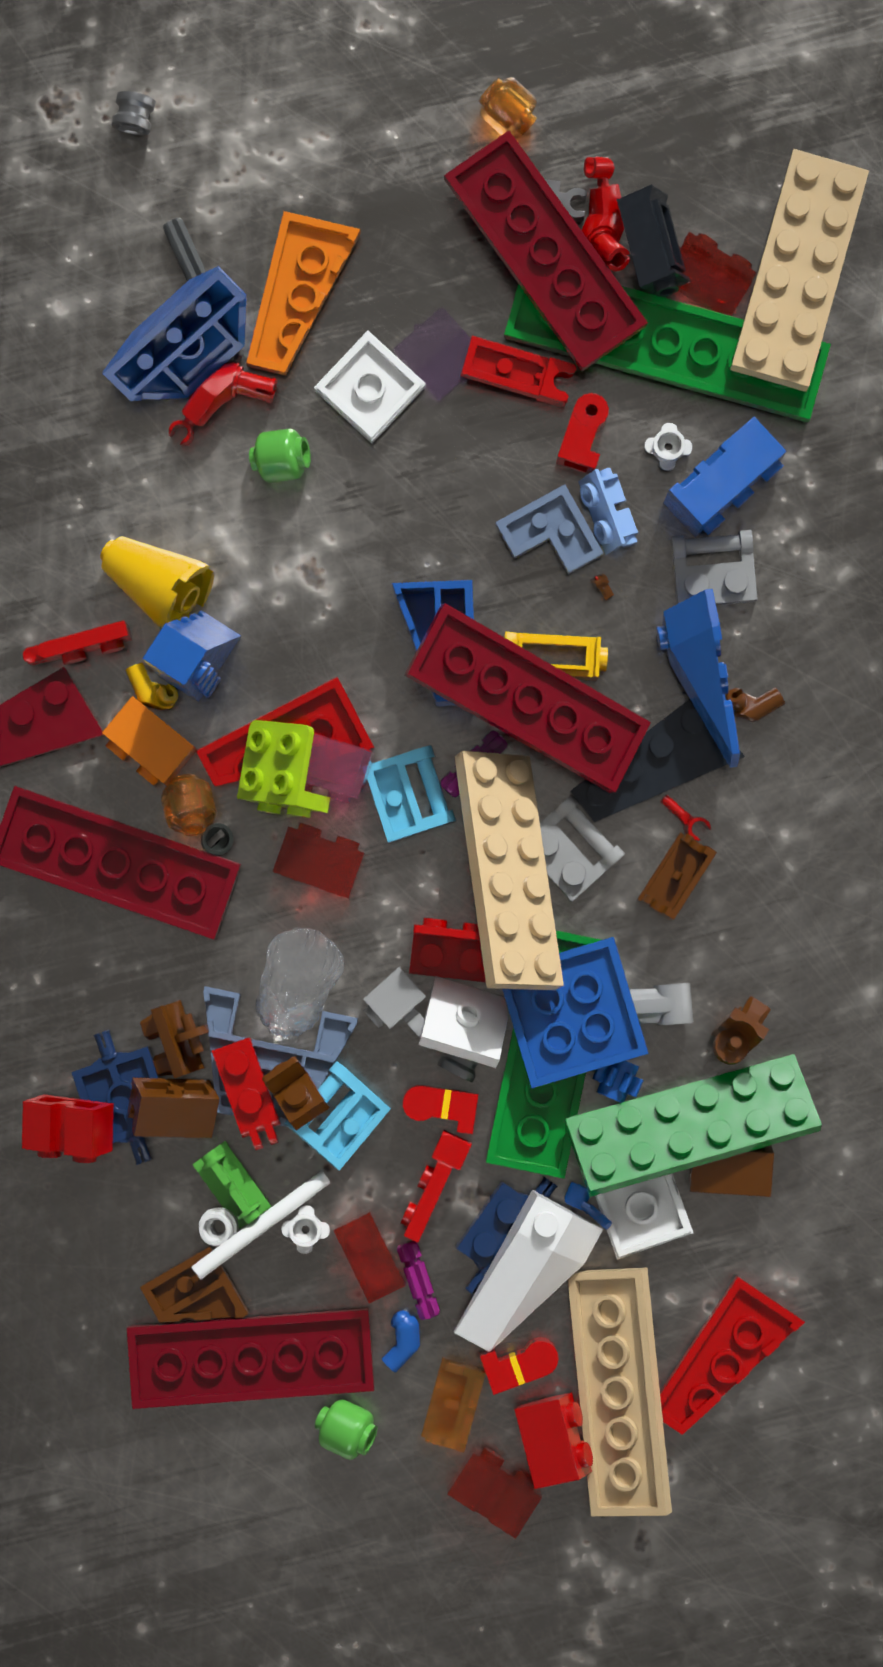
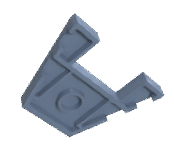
(221, 1017)

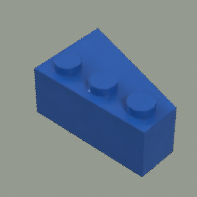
(725, 478)
(422, 601)

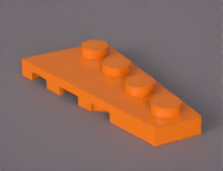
(300, 277)

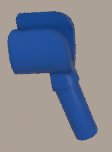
(578, 1197)

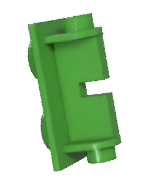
(232, 1184)

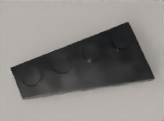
(667, 757)

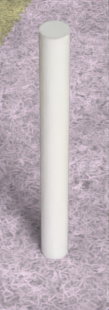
(260, 1225)

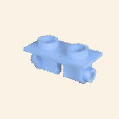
(600, 493)

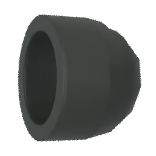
(222, 845)

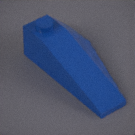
(693, 646)

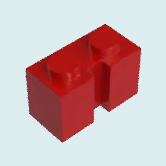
(67, 1126)
(553, 1440)

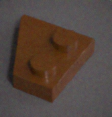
(183, 1296)

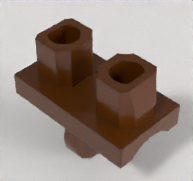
(740, 1031)
(178, 1037)

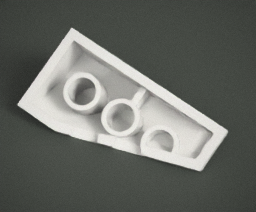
(532, 1263)

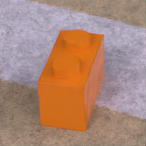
(149, 742)

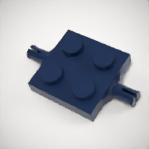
(110, 1082)
(493, 1224)

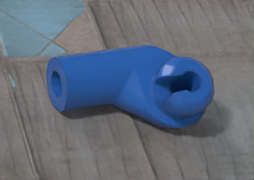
(407, 1340)

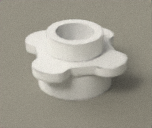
(680, 446)
(305, 1241)

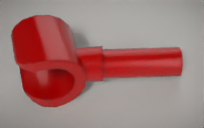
(684, 816)

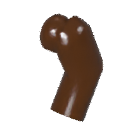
(754, 708)

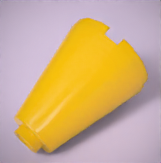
(157, 579)

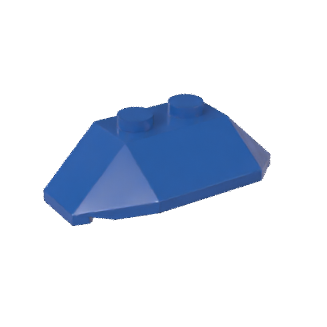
(182, 340)

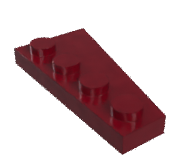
(45, 719)

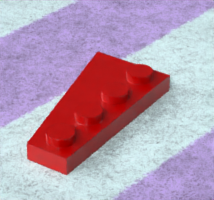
(322, 708)
(728, 1346)

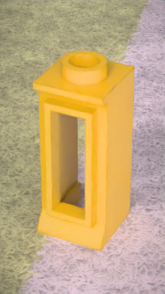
(595, 659)

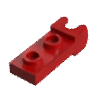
(516, 370)
(450, 1154)

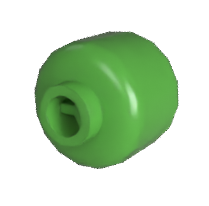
(280, 455)
(346, 1429)

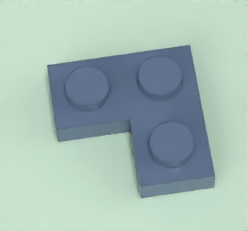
(553, 519)

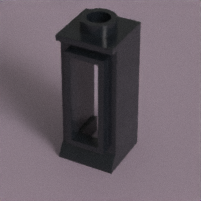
(653, 241)

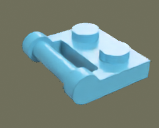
(396, 798)
(348, 1123)

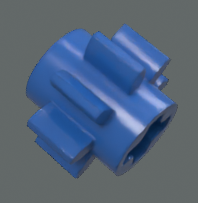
(618, 1081)

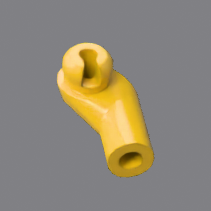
(149, 692)

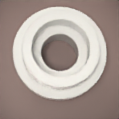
(207, 1226)

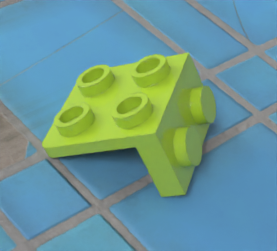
(277, 769)

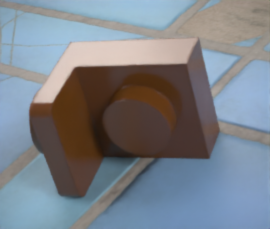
(295, 1092)

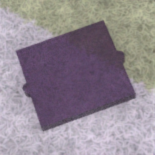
(436, 353)

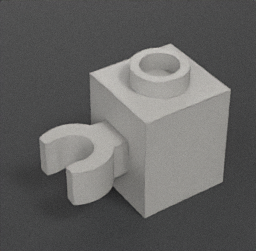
(395, 1000)

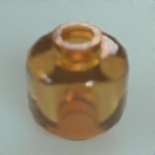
(508, 106)
(188, 804)

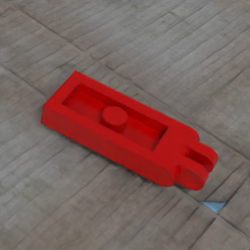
(73, 647)
(246, 1091)

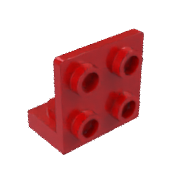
(447, 951)

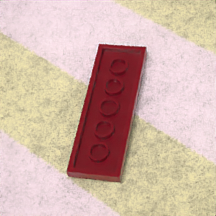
(545, 250)
(527, 698)
(116, 862)
(250, 1358)

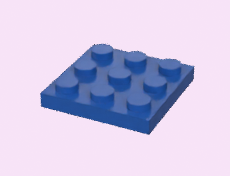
(581, 1023)

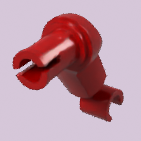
(604, 220)
(218, 389)

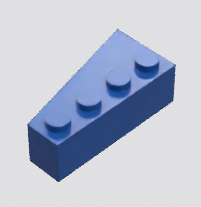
(192, 653)

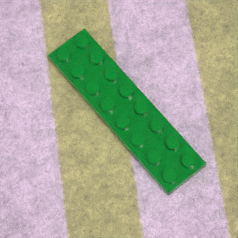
(680, 348)

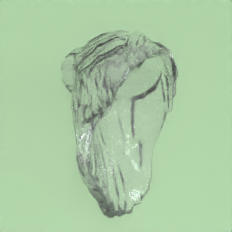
(297, 981)

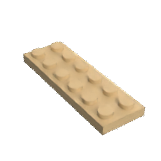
(799, 270)
(508, 871)
(619, 1392)

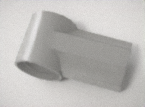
(664, 1004)

